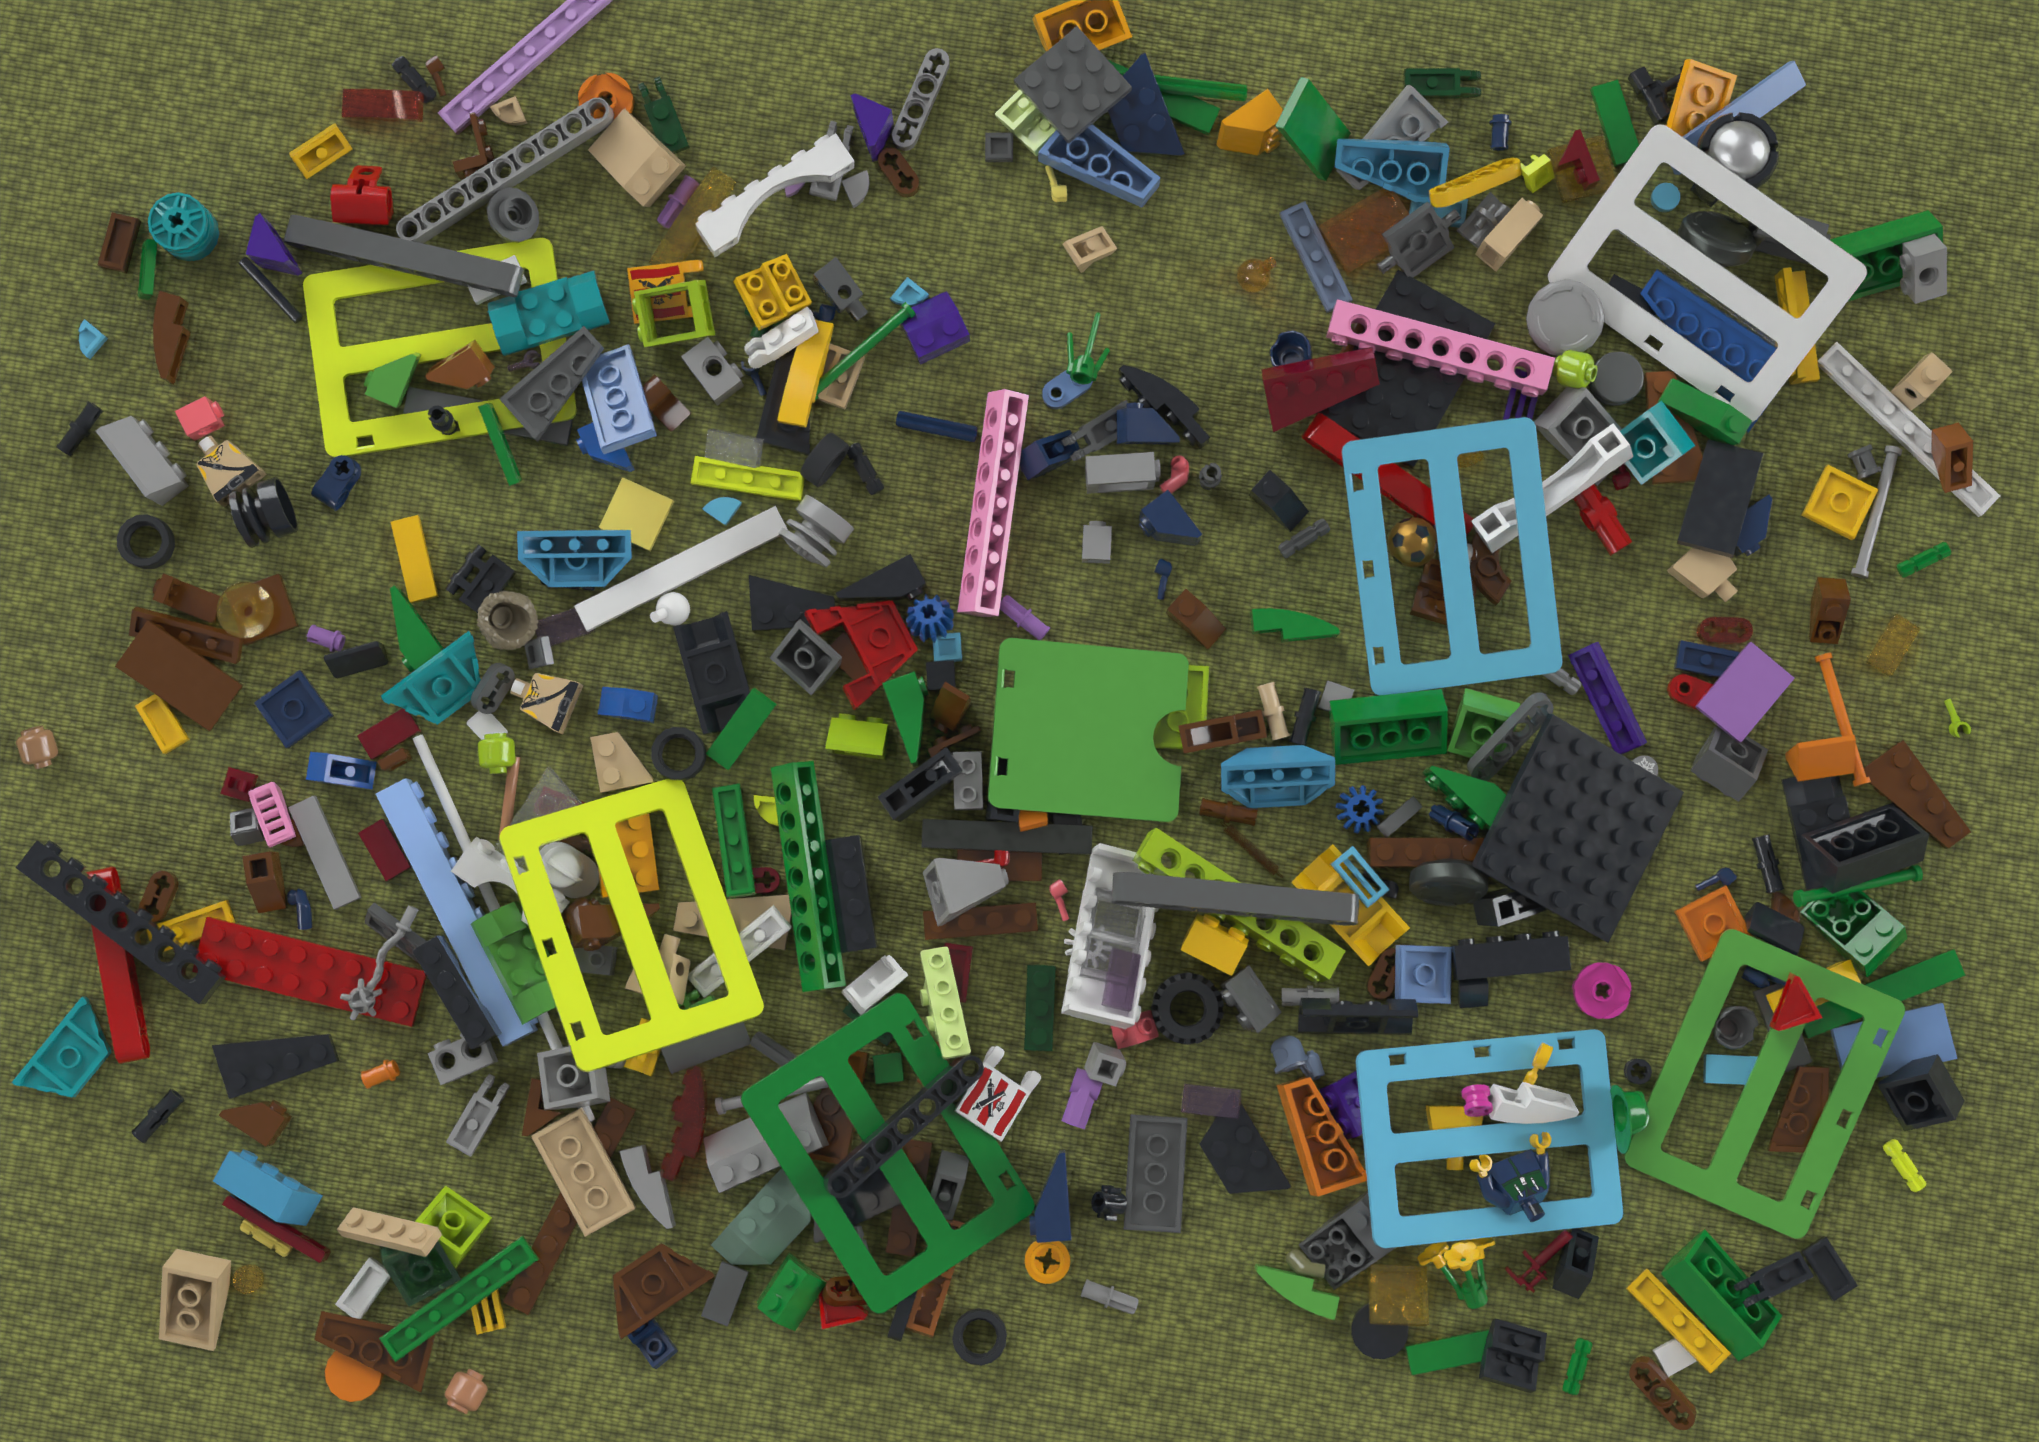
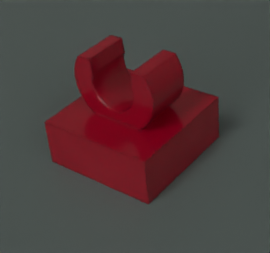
(238, 784)

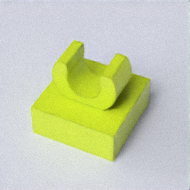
(1537, 173)

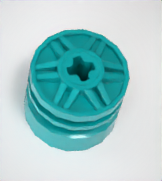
(191, 240)

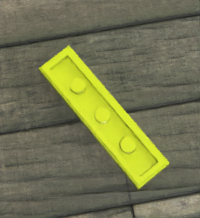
(744, 479)

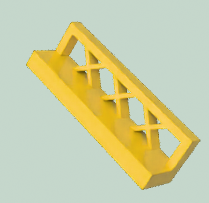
(1794, 299)

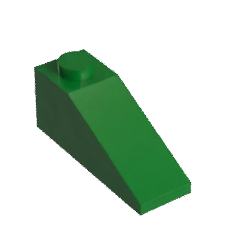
(1705, 413)
(414, 636)

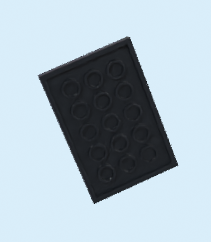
(1409, 395)

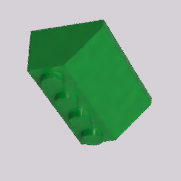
(1881, 249)
(1389, 726)
(1706, 1282)

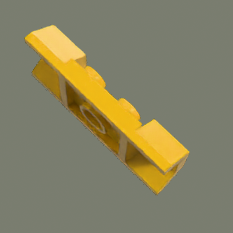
(1377, 924)

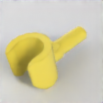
(1058, 192)

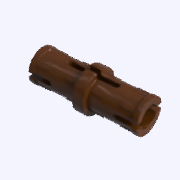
(1228, 811)

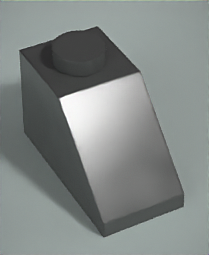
(949, 1182)

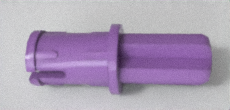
(677, 201)
(1023, 617)

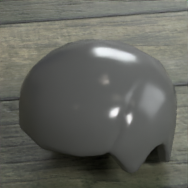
(1735, 1027)

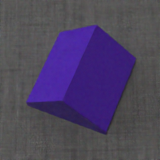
(875, 123)
(268, 248)

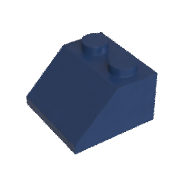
(1168, 522)

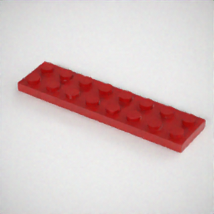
(308, 969)

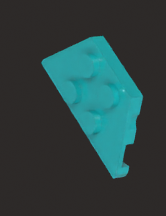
(440, 683)
(68, 1054)

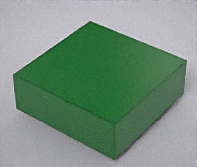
(888, 1068)

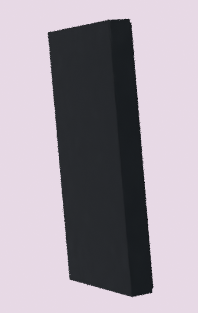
(1720, 498)

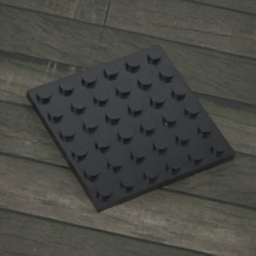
(1577, 828)

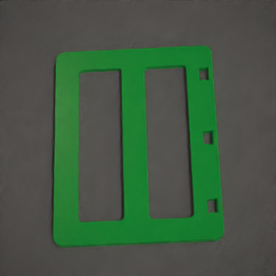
(944, 1244)

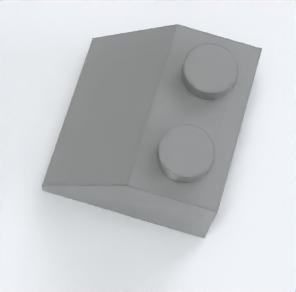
(567, 1085)

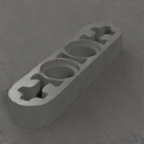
(1514, 740)

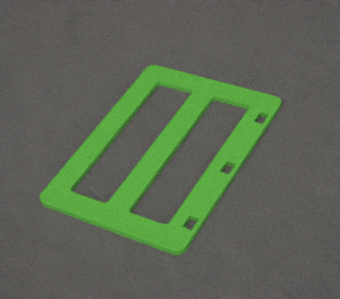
(1828, 1141)

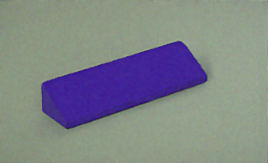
(1607, 698)

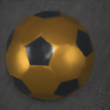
(1412, 542)

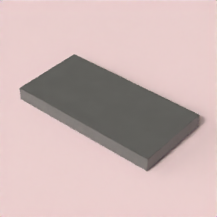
(1155, 1173)

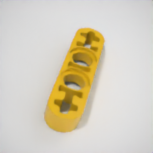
(1475, 182)

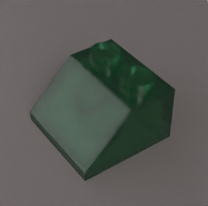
(419, 1275)

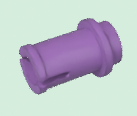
(326, 638)

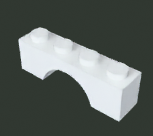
(484, 864)

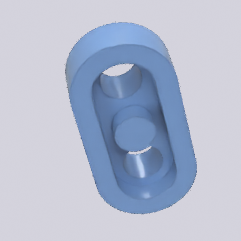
(1068, 388)

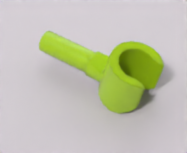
(1956, 722)

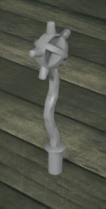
(363, 997)

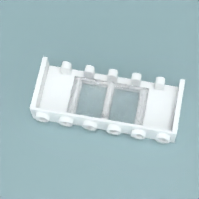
(1098, 931)

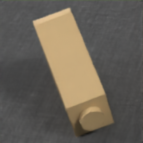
(1509, 233)

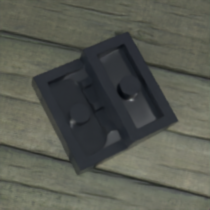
(1512, 1355)

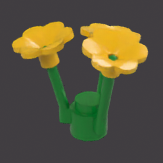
(1462, 1256)

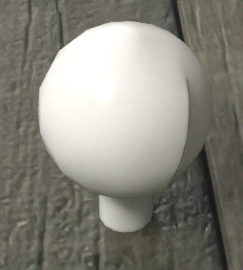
(671, 609)

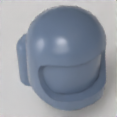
(1290, 1056)

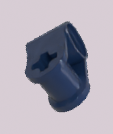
(336, 485)

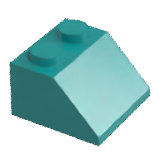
(1655, 442)

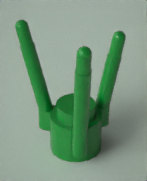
(1083, 368)

